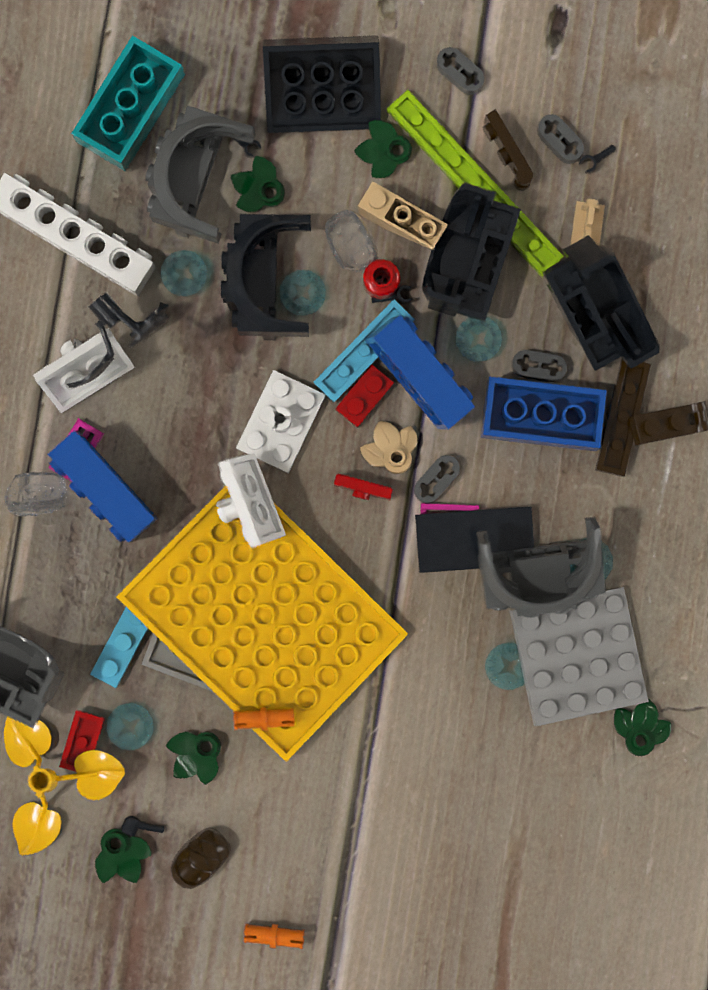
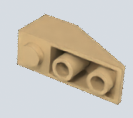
(400, 216)

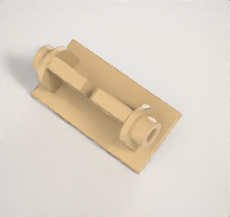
(587, 220)

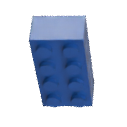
(420, 372)
(543, 414)
(103, 486)

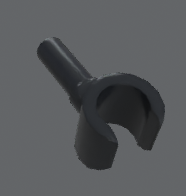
(244, 144)
(597, 158)
(396, 296)
(132, 824)

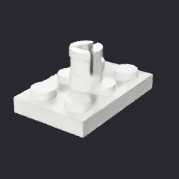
(76, 365)
(281, 421)
(249, 500)

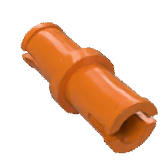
(264, 718)
(274, 936)

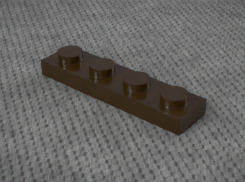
(618, 433)

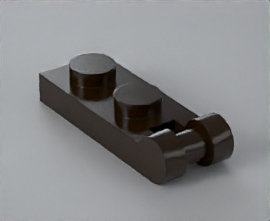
(508, 150)
(668, 423)

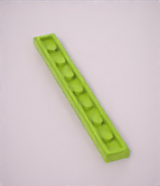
(462, 168)

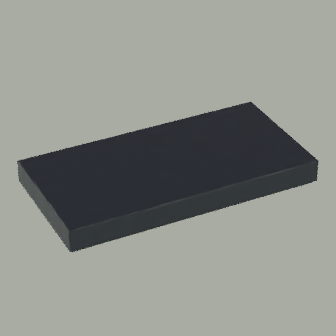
(450, 538)

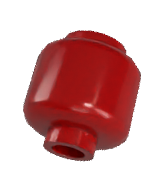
(386, 270)

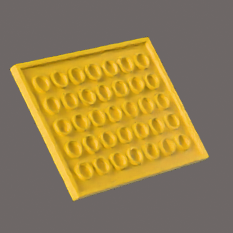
(263, 621)

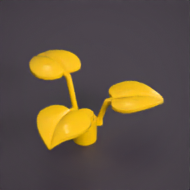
(96, 778)

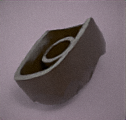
(200, 858)

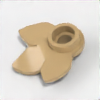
(388, 444)

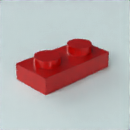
(364, 396)
(82, 737)

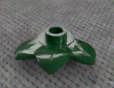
(379, 149)
(255, 183)
(641, 723)
(192, 758)
(121, 860)

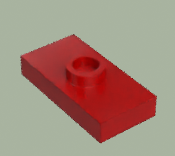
(363, 489)

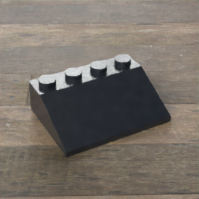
(321, 83)

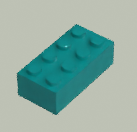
(128, 103)

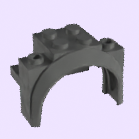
(184, 170)
(541, 574)
(21, 668)

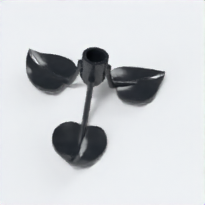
(111, 314)

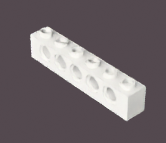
(130, 278)

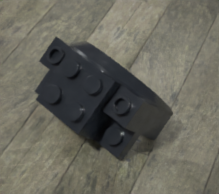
(469, 254)
(253, 275)
(600, 305)

